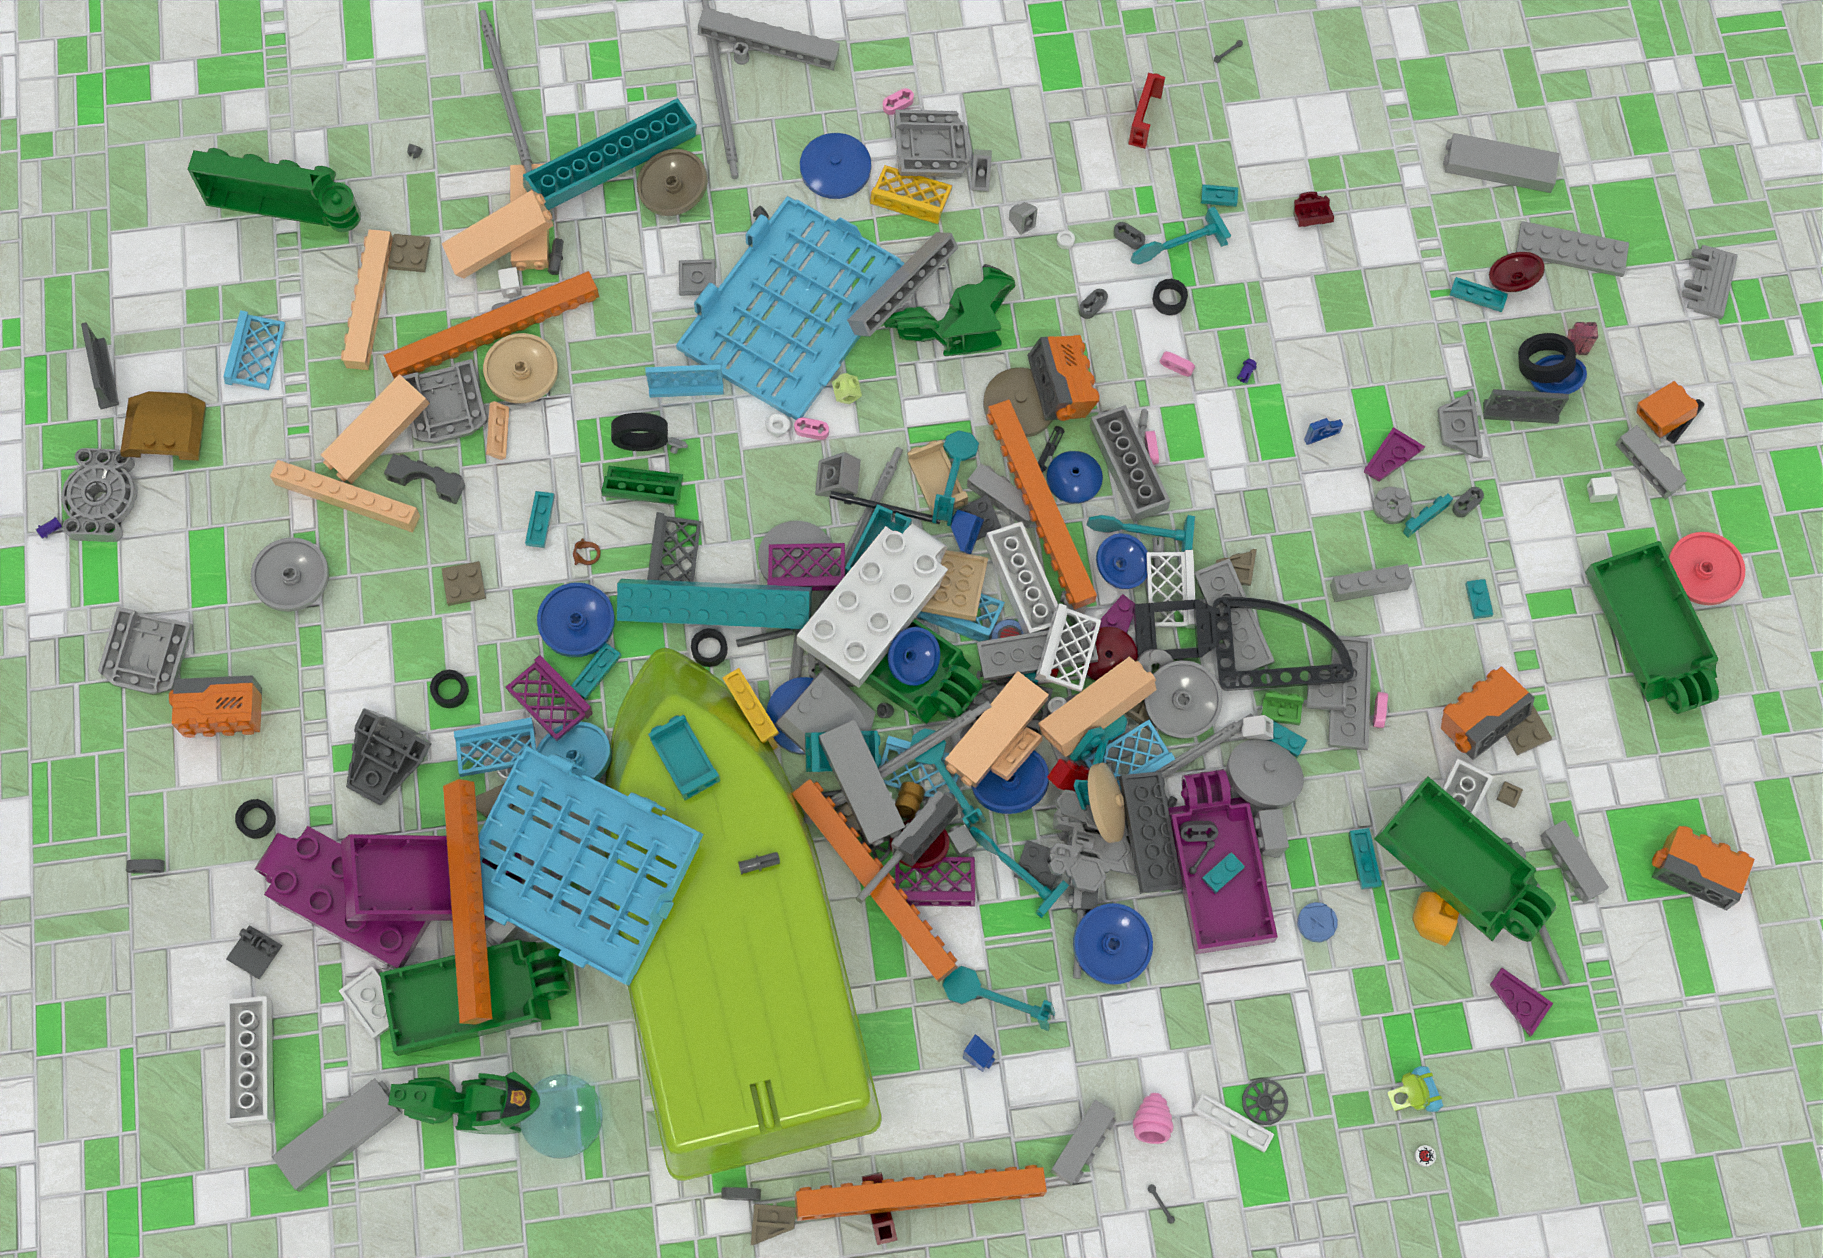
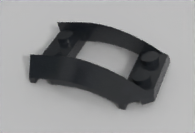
(1204, 627)

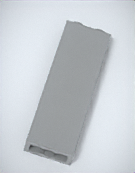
(1501, 162)
(861, 783)
(336, 1135)

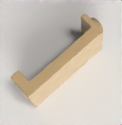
(932, 472)

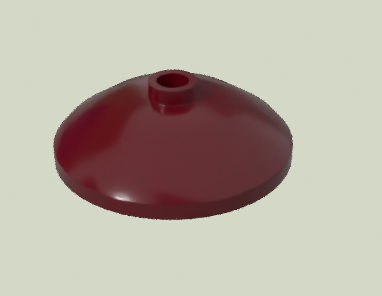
(1516, 271)
(1118, 643)
(934, 854)

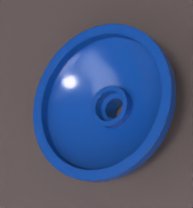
(1567, 385)
(1070, 486)
(1129, 554)
(922, 658)

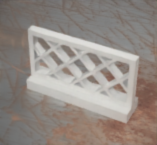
(1187, 584)
(1051, 647)

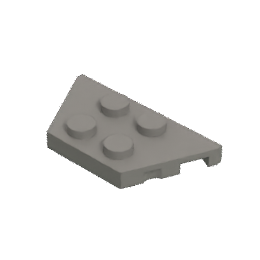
(1460, 425)

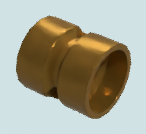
(909, 799)

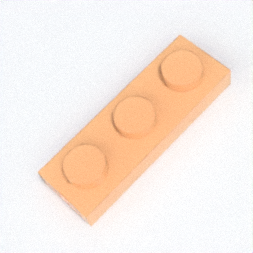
(497, 430)
(1016, 753)

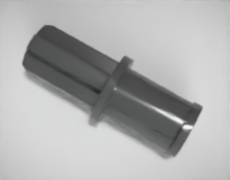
(555, 257)
(759, 862)

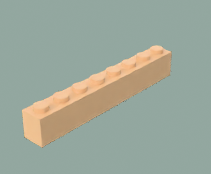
(368, 300)
(345, 496)

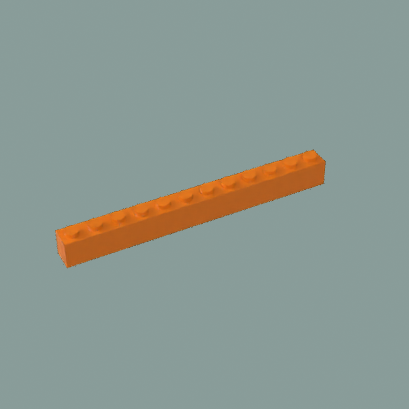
(492, 325)
(1041, 505)
(865, 868)
(467, 902)
(919, 1193)

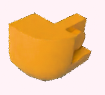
(1435, 918)

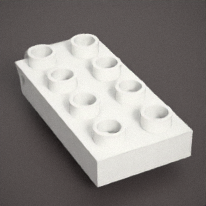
(875, 602)

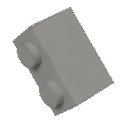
(838, 474)
(1271, 832)

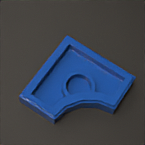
(1322, 429)

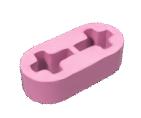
(898, 101)
(1177, 364)
(811, 428)
(1151, 446)
(1380, 709)

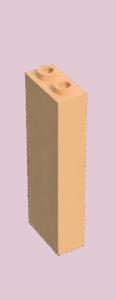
(498, 234)
(535, 252)
(374, 429)
(1098, 705)
(996, 730)

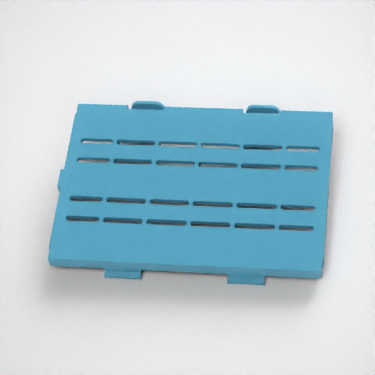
(725, 306)
(546, 918)

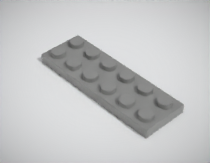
(1573, 248)
(1248, 640)
(1023, 653)
(1351, 727)

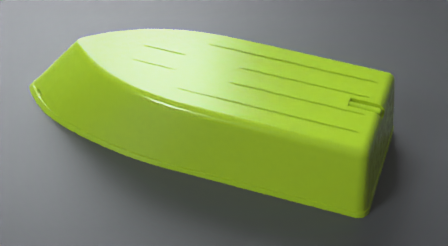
(746, 978)

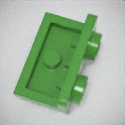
(1282, 708)

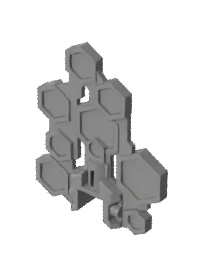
(1085, 871)

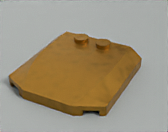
(163, 425)

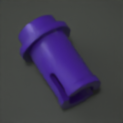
(1246, 371)
(48, 528)

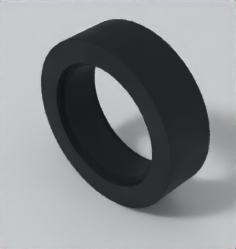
(1551, 373)
(624, 426)

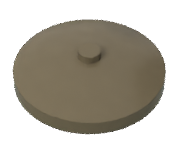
(672, 182)
(1020, 389)

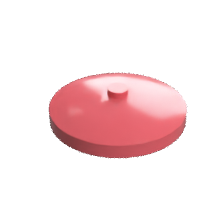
(1708, 567)

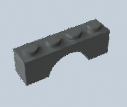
(403, 470)

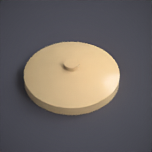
(520, 368)
(1106, 802)

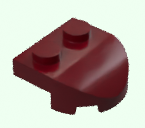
(1312, 209)

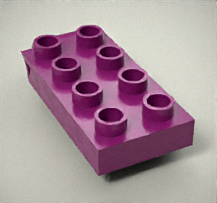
(399, 878)
(310, 883)
(1242, 909)

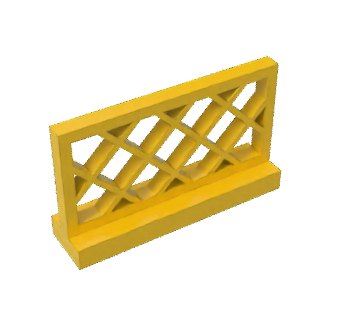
(906, 204)
(751, 707)

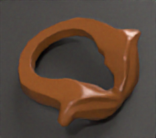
(584, 544)

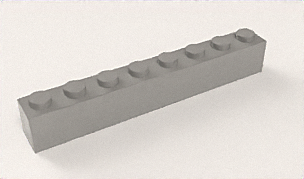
(768, 38)
(902, 284)

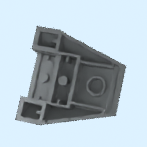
(383, 755)

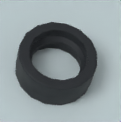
(1166, 308)
(709, 633)
(442, 676)
(245, 808)

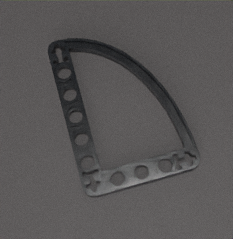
(1275, 607)

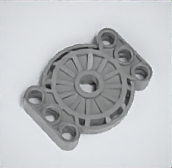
(87, 481)

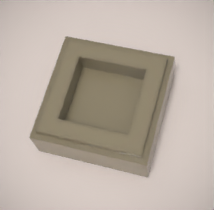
(1509, 794)

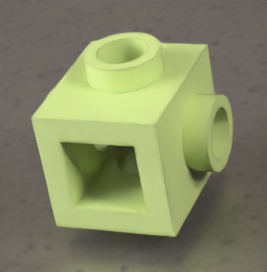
(846, 388)

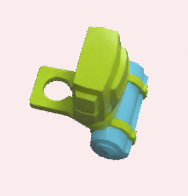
(1420, 1091)

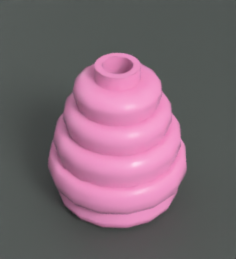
(1153, 1120)

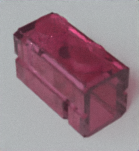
(1583, 336)

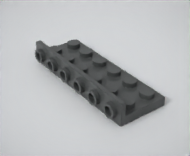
(1150, 832)

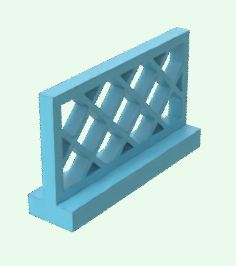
(237, 351)
(684, 381)
(967, 627)
(492, 734)
(900, 746)
(1149, 766)

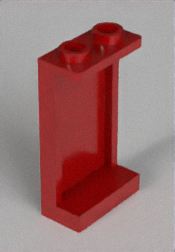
(1140, 130)

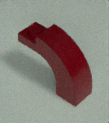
(882, 1223)

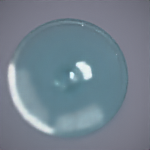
(566, 1117)

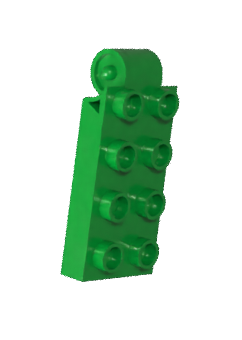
(274, 189)
(1656, 627)
(947, 691)
(1466, 864)
(425, 1005)

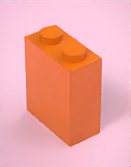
(1667, 409)

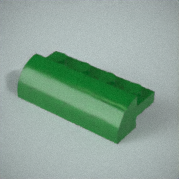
(642, 485)

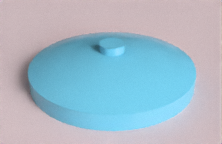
(583, 745)

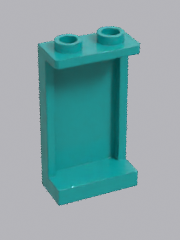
(683, 757)
(816, 759)

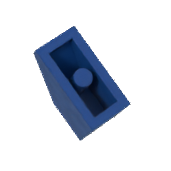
(966, 530)
(979, 1053)

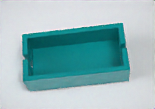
(880, 518)

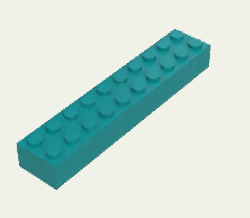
(611, 154)
(713, 603)

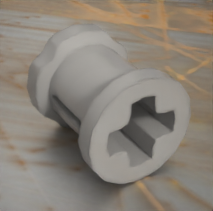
(741, 53)

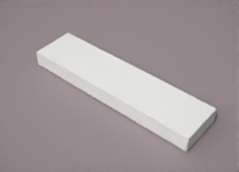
(1233, 1122)

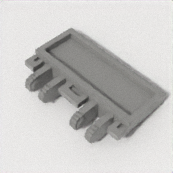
(1711, 281)

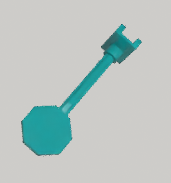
(1215, 226)
(960, 447)
(1111, 524)
(1111, 732)
(934, 756)
(1049, 897)
(964, 986)

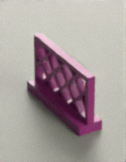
(818, 583)
(564, 691)
(940, 897)

